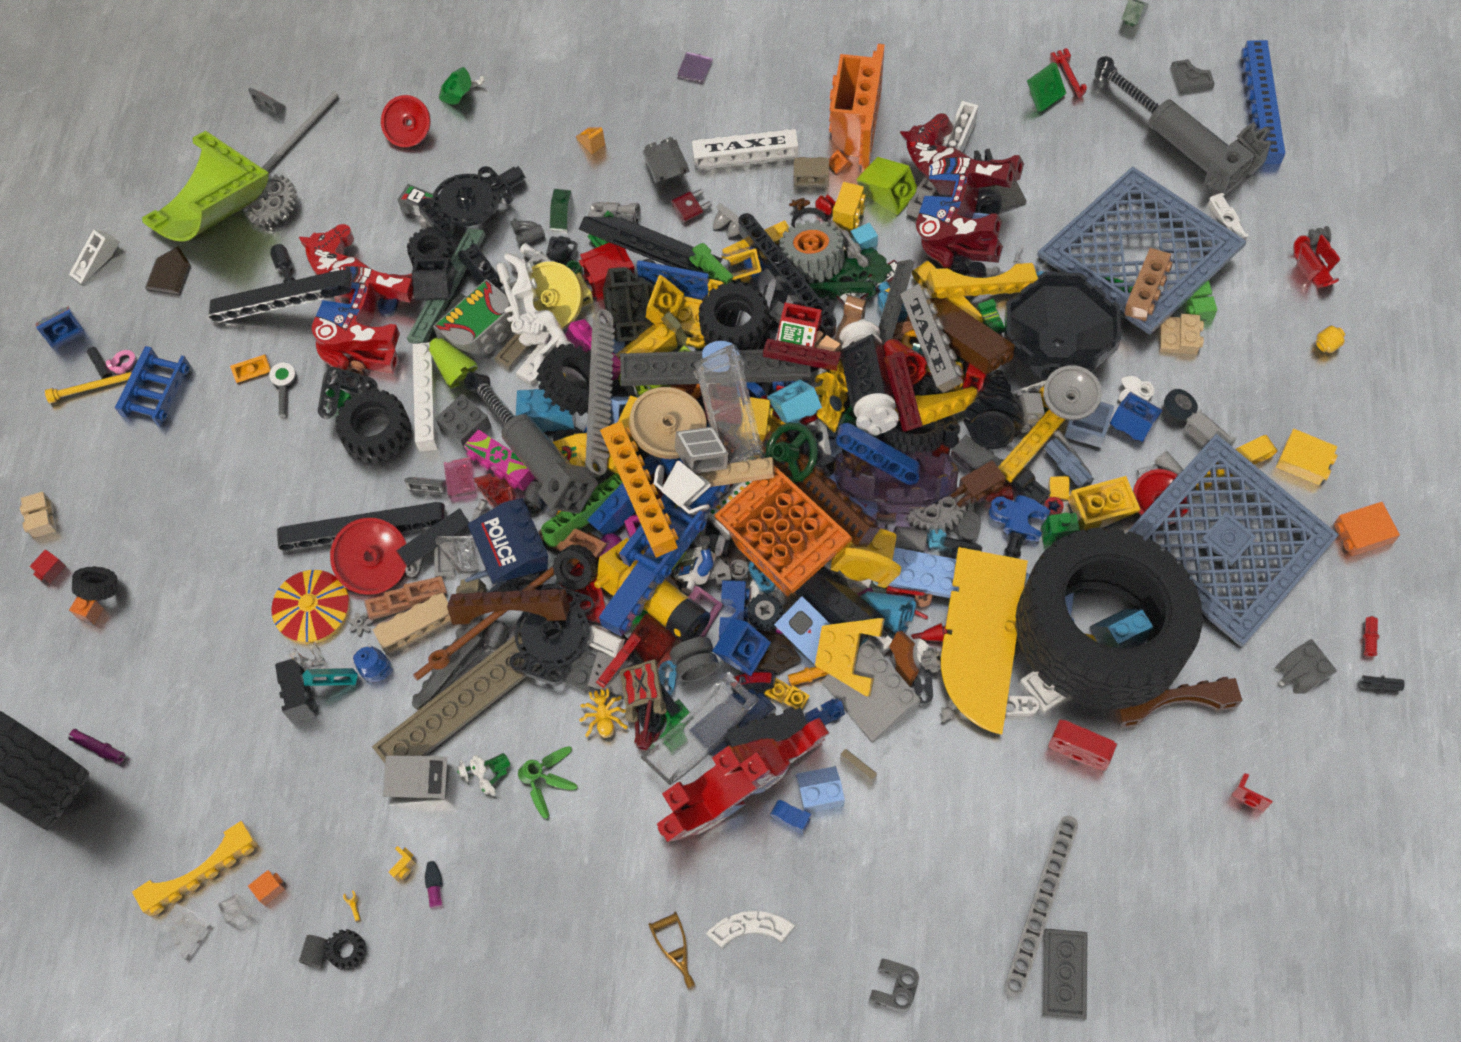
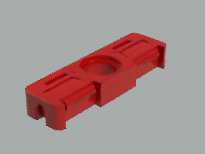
(618, 660)

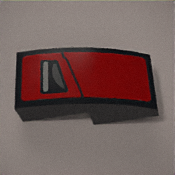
(759, 681)

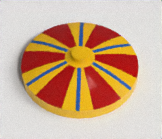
(310, 607)

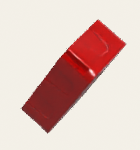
(1082, 745)

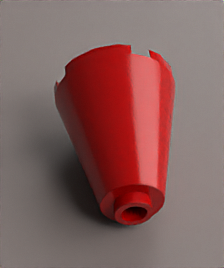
(914, 360)

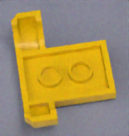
(689, 318)

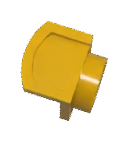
(869, 562)

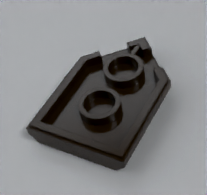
(169, 272)
(779, 653)

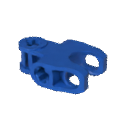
(1016, 515)

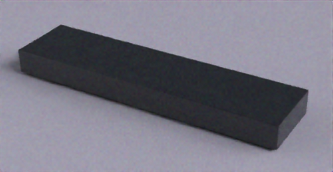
(426, 541)

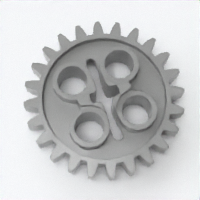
(273, 202)
(943, 517)

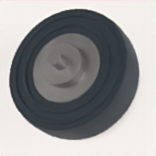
(1180, 404)

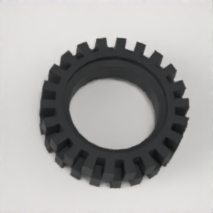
(928, 441)

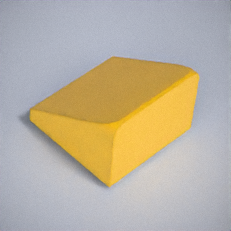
(1059, 487)

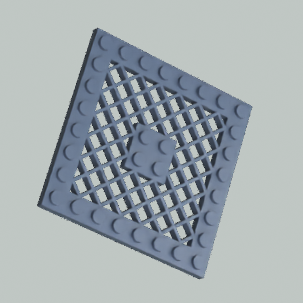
(1231, 538)

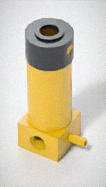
(668, 605)

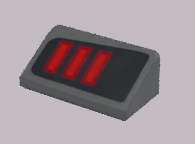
(266, 101)
(425, 484)

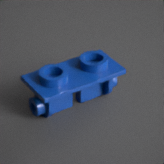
(830, 711)

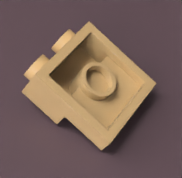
(1181, 334)

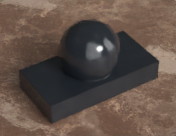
(955, 543)

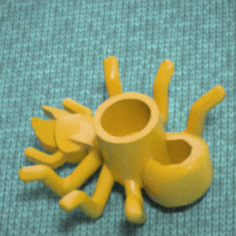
(603, 716)

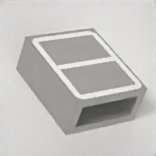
(701, 450)

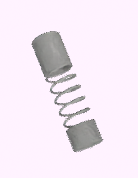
(909, 538)

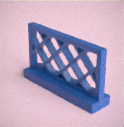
(696, 290)

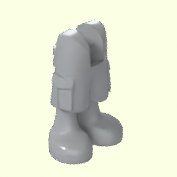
(630, 212)

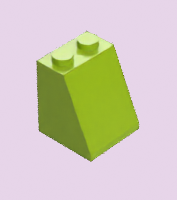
(888, 184)

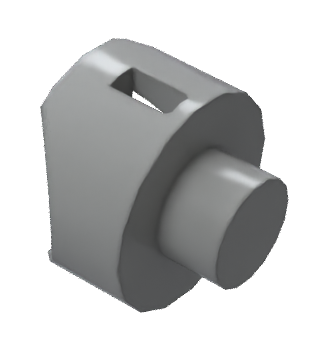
(720, 571)

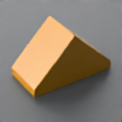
(592, 139)

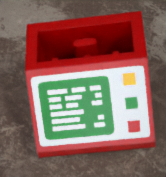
(799, 324)

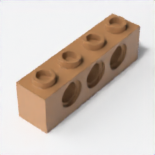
(1148, 283)

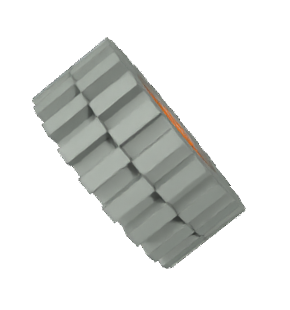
(814, 262)

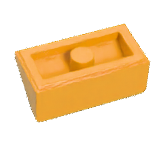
(250, 368)

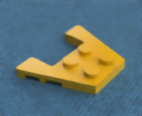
(839, 651)

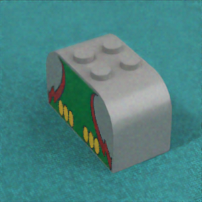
(477, 322)

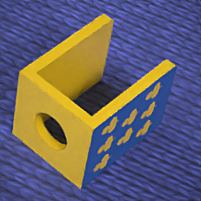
(754, 259)

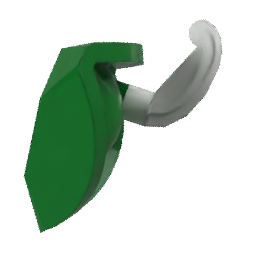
(458, 85)

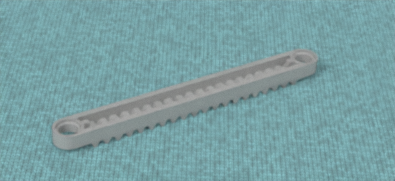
(599, 392)

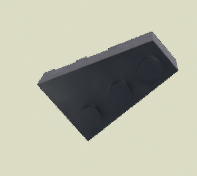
(296, 696)

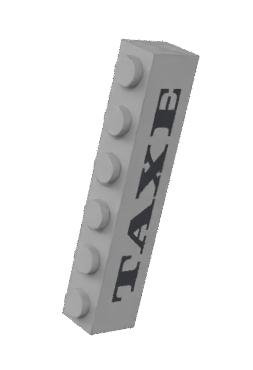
(932, 338)

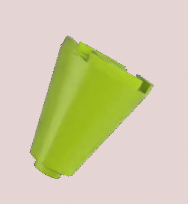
(451, 362)

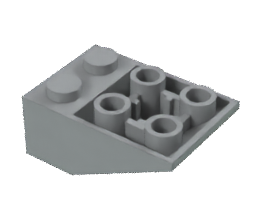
(415, 776)

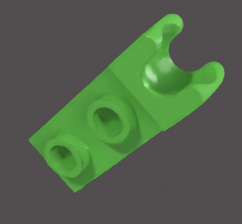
(710, 264)

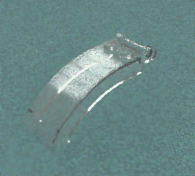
(699, 731)

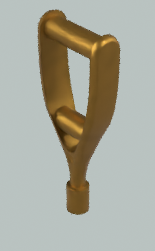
(682, 951)

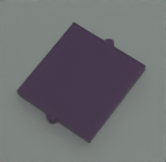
(694, 67)

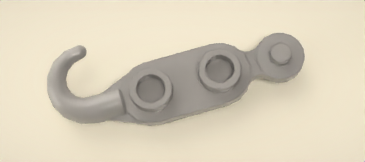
(852, 249)

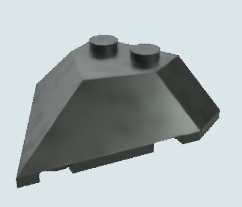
(627, 301)

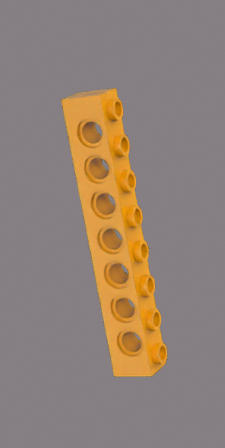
(639, 490)

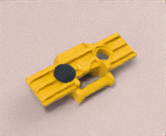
(832, 396)

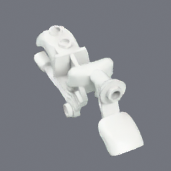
(526, 320)

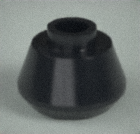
(959, 265)

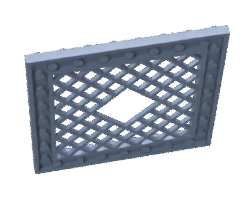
(1138, 183)

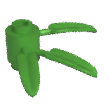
(532, 770)

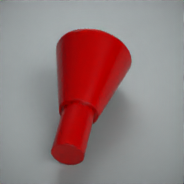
(934, 633)

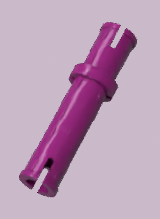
(103, 750)

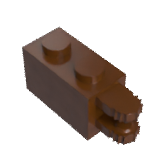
(979, 484)

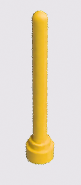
(53, 395)

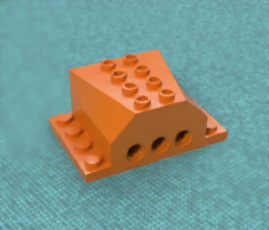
(856, 104)
(782, 531)

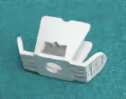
(682, 486)

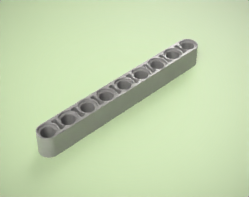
(1036, 913)

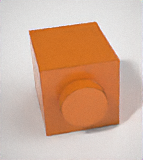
(86, 610)
(267, 887)

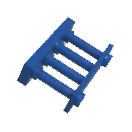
(137, 379)
(633, 548)

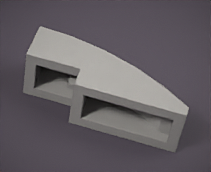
(925, 188)

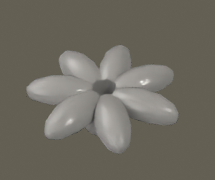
(359, 626)

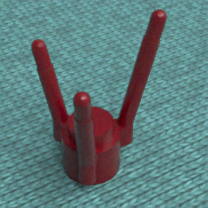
(644, 738)

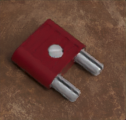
(688, 206)

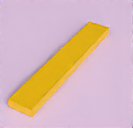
(1030, 445)

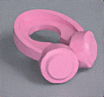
(112, 364)

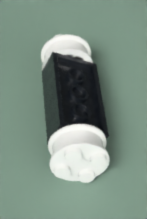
(867, 377)

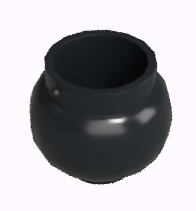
(988, 201)

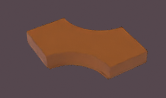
(902, 649)

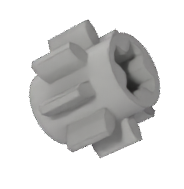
(931, 660)

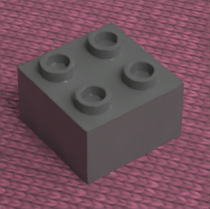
(462, 420)

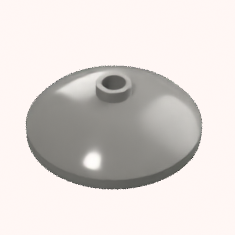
(1073, 382)

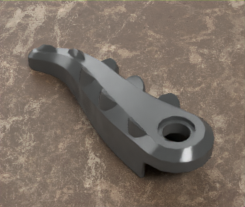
(442, 678)

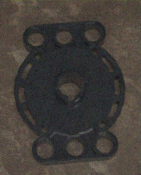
(454, 198)
(558, 647)

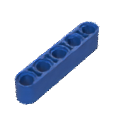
(878, 453)

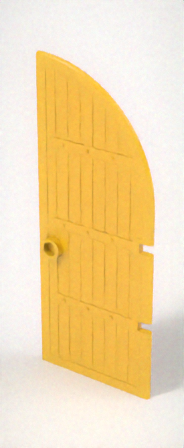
(984, 635)

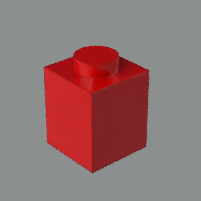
(47, 566)

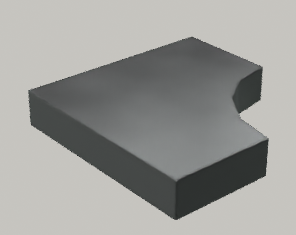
(1191, 78)

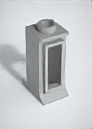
(1204, 429)

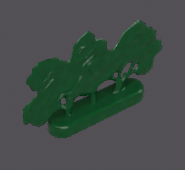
(876, 266)

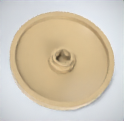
(658, 417)

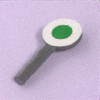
(282, 376)

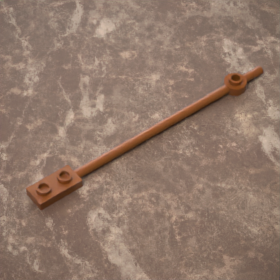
(440, 658)

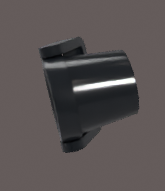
(559, 250)

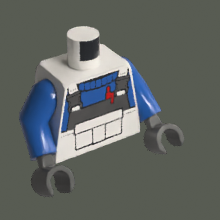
(695, 565)

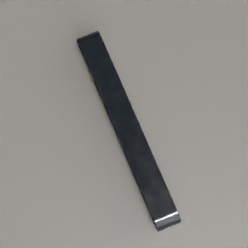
(770, 253)
(280, 295)
(325, 531)

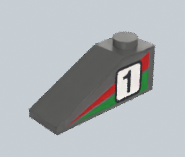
(410, 198)

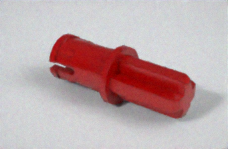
(1371, 636)

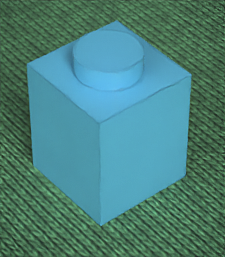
(865, 236)

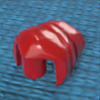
(825, 204)

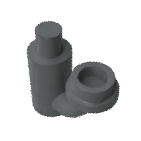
(535, 231)

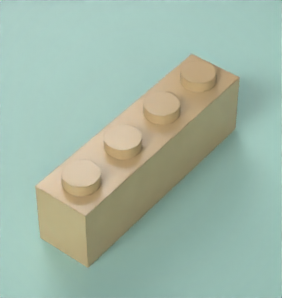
(413, 623)

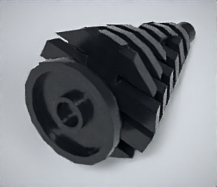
(994, 414)

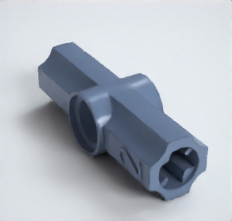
(1068, 463)

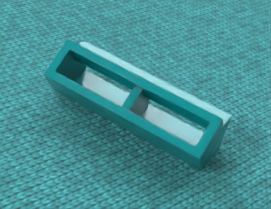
(309, 674)

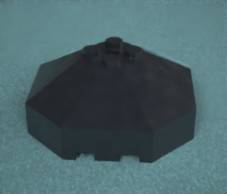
(1066, 309)

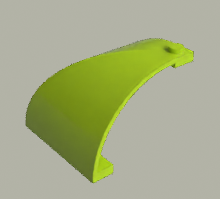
(217, 189)

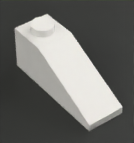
(95, 253)

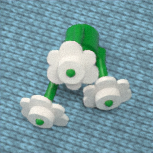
(477, 765)

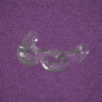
(1018, 260)
(305, 662)

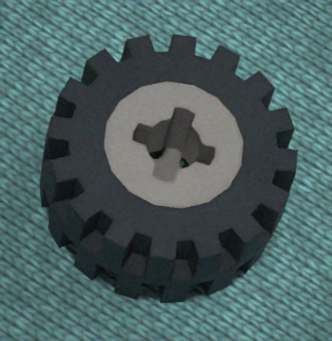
(764, 618)

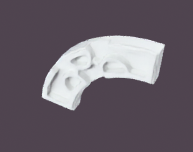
(750, 922)

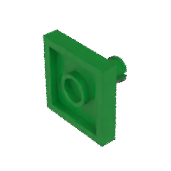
(1046, 87)

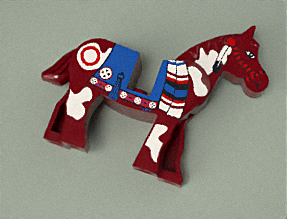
(945, 221)

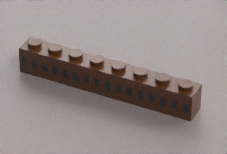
(831, 499)

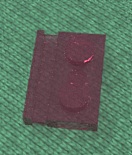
(459, 477)

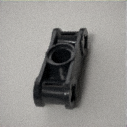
(474, 258)

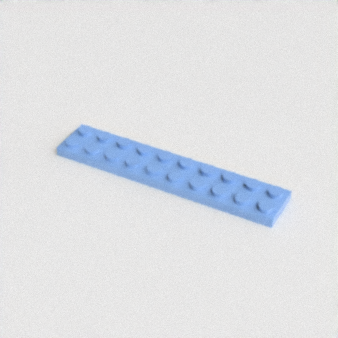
(933, 574)

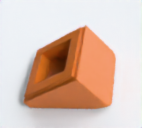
(839, 162)

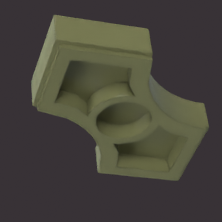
(674, 325)

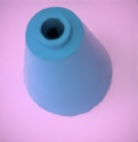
(895, 609)

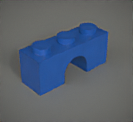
(734, 595)

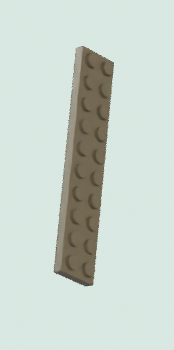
(454, 705)

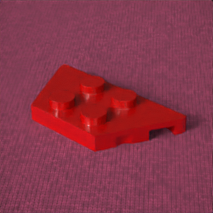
(591, 591)

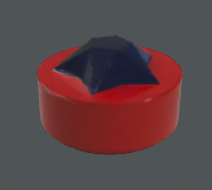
(1055, 505)

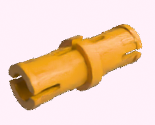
(806, 675)

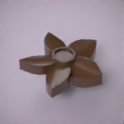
(799, 202)

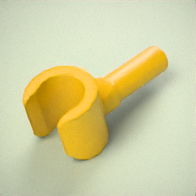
(352, 902)

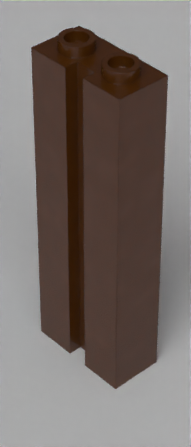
(972, 338)

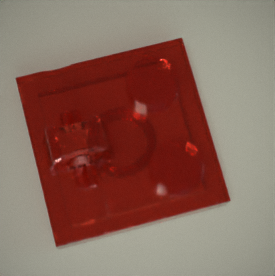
(654, 639)

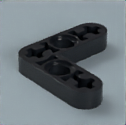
(340, 383)

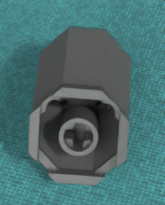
(665, 160)

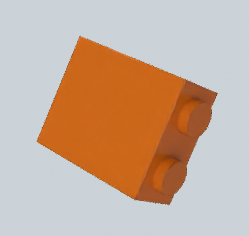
(1366, 529)

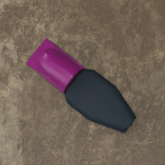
(433, 884)

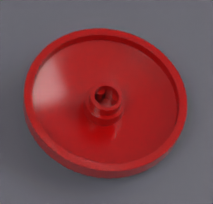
(366, 556)

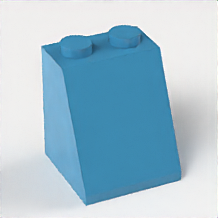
(1123, 629)

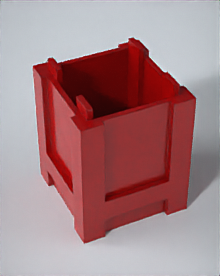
(598, 261)

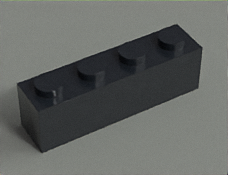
(773, 726)

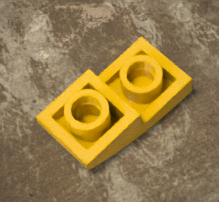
(787, 695)

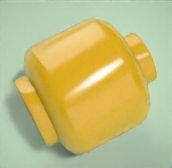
(1330, 339)

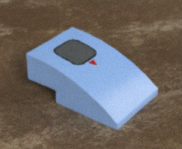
(803, 627)

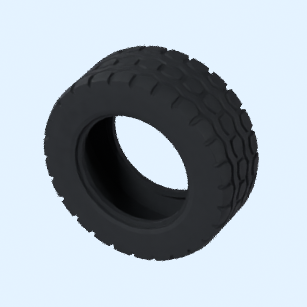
(1131, 570)
(35, 774)

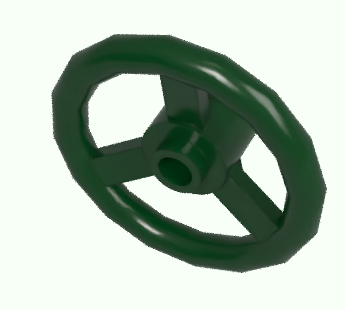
(790, 451)

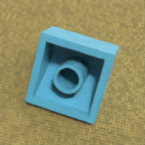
(795, 401)

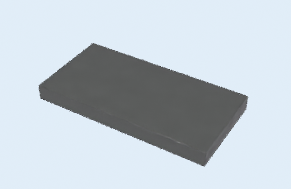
(1064, 974)

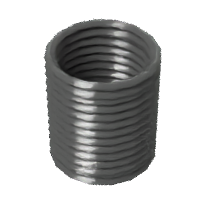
(313, 951)

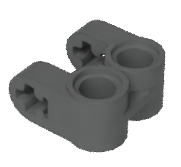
(908, 990)

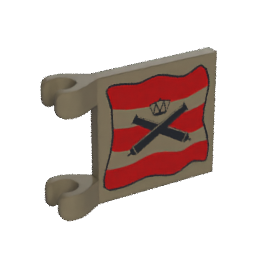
(640, 685)

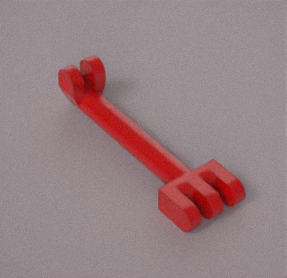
(1063, 59)

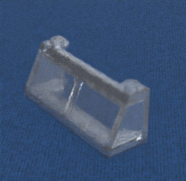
(729, 403)

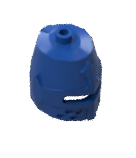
(372, 664)

